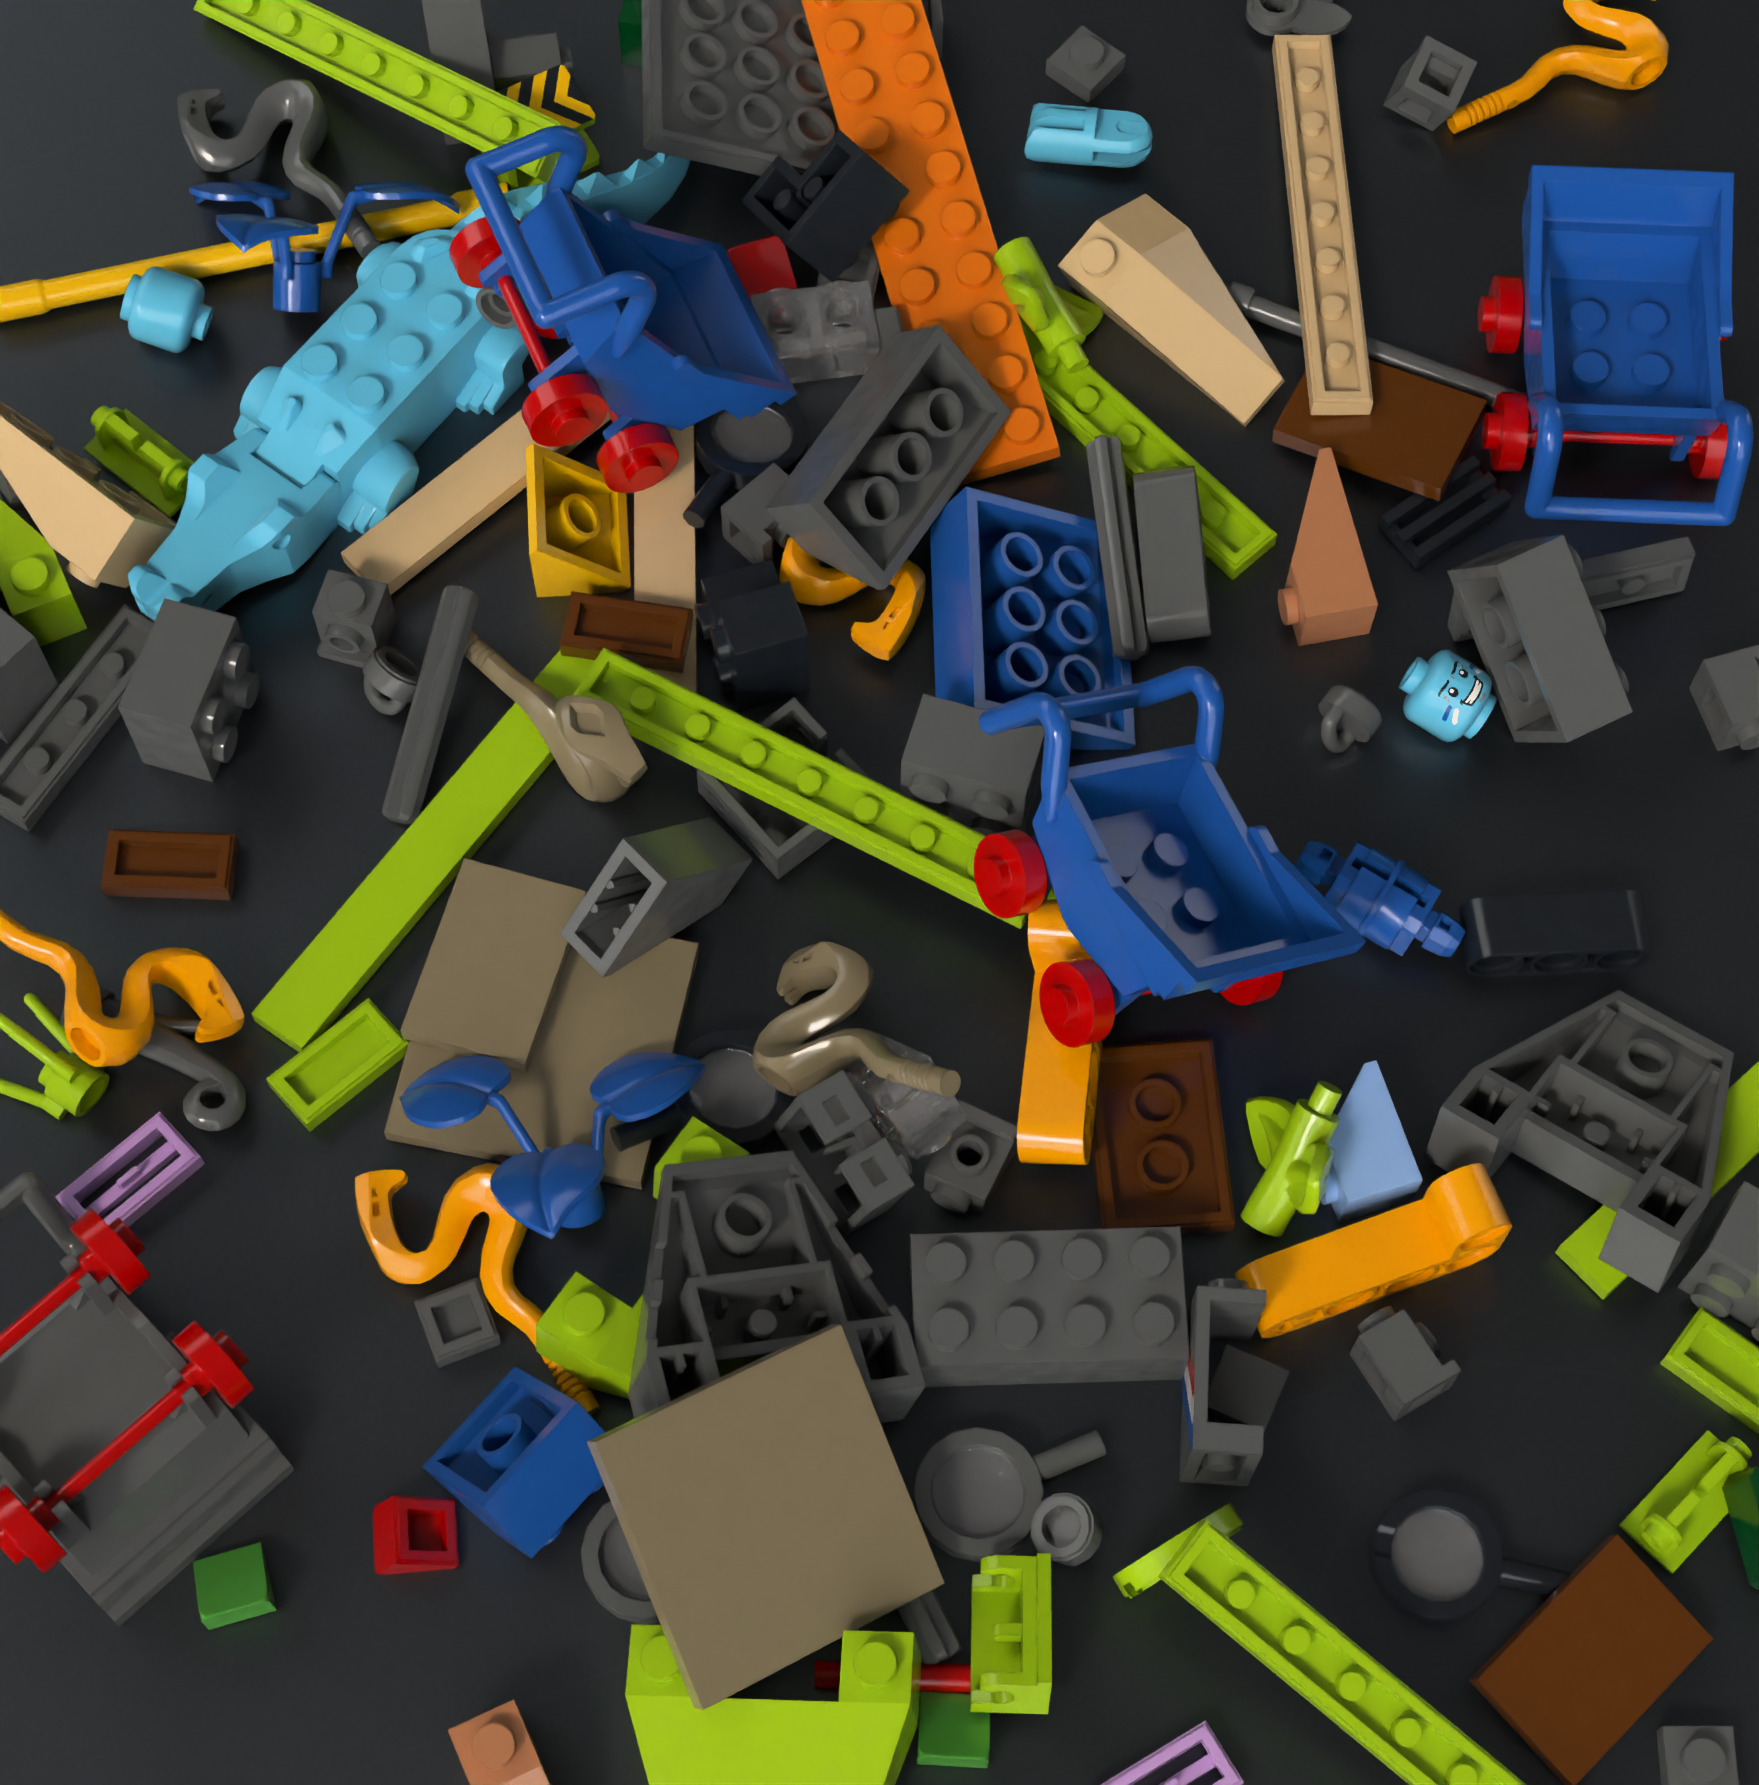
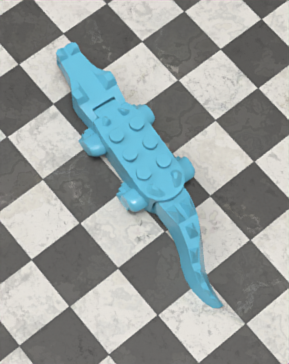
(343, 416)

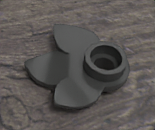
(1297, 16)

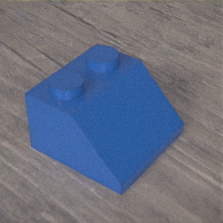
(521, 1461)

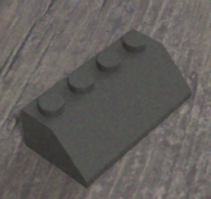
(890, 457)

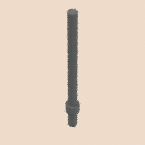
(1379, 351)

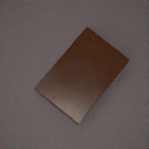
(1408, 438)
(1161, 1139)
(1591, 1660)

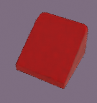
(762, 265)
(415, 1534)

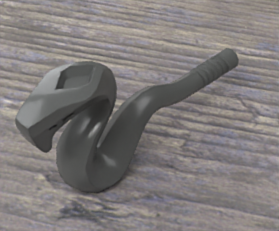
(279, 104)

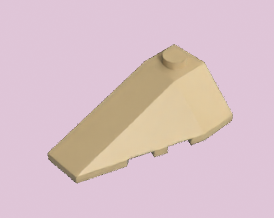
(1169, 297)
(81, 518)

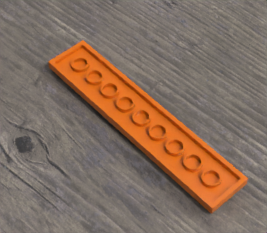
(940, 241)

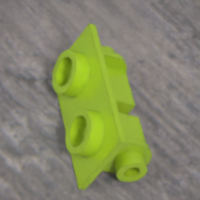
(140, 458)
(1687, 1501)

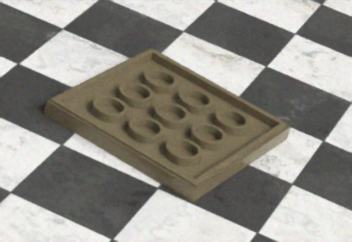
(585, 1030)
(765, 1514)

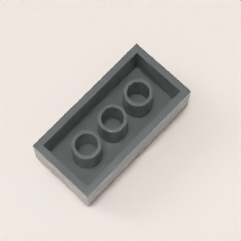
(1049, 1306)

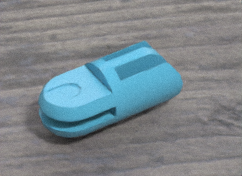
(1087, 136)

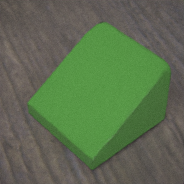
(233, 1586)
(951, 1732)

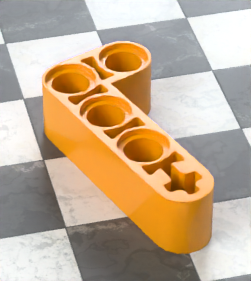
(1057, 1079)
(1382, 1255)

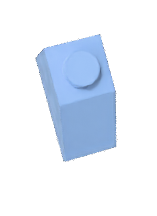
(1371, 1152)

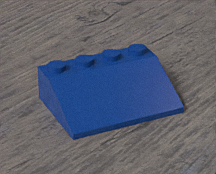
(1023, 611)

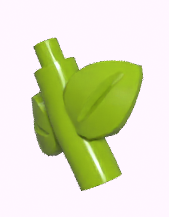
(1052, 313)
(1295, 1155)

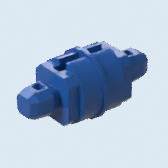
(1381, 898)

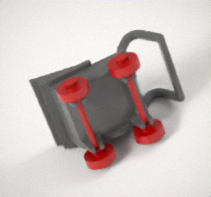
(115, 1438)

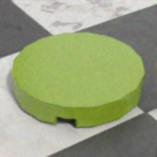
(1146, 1570)

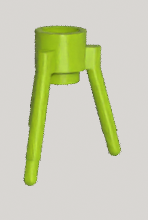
(67, 1079)

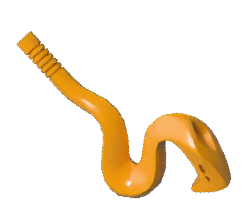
(1620, 69)
(826, 586)
(117, 1040)
(460, 1205)

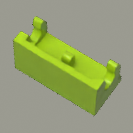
(1011, 1635)

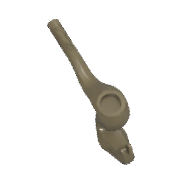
(580, 731)
(788, 1047)

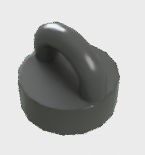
(392, 674)
(1350, 714)
(1067, 1528)

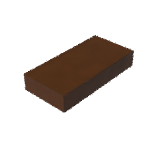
(637, 630)
(169, 864)

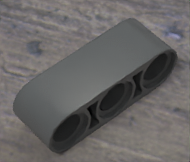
(1172, 554)

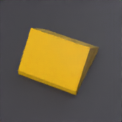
(574, 527)

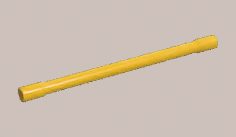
(41, 296)

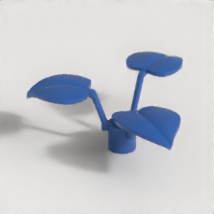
(295, 268)
(562, 1182)

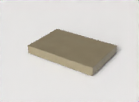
(493, 965)

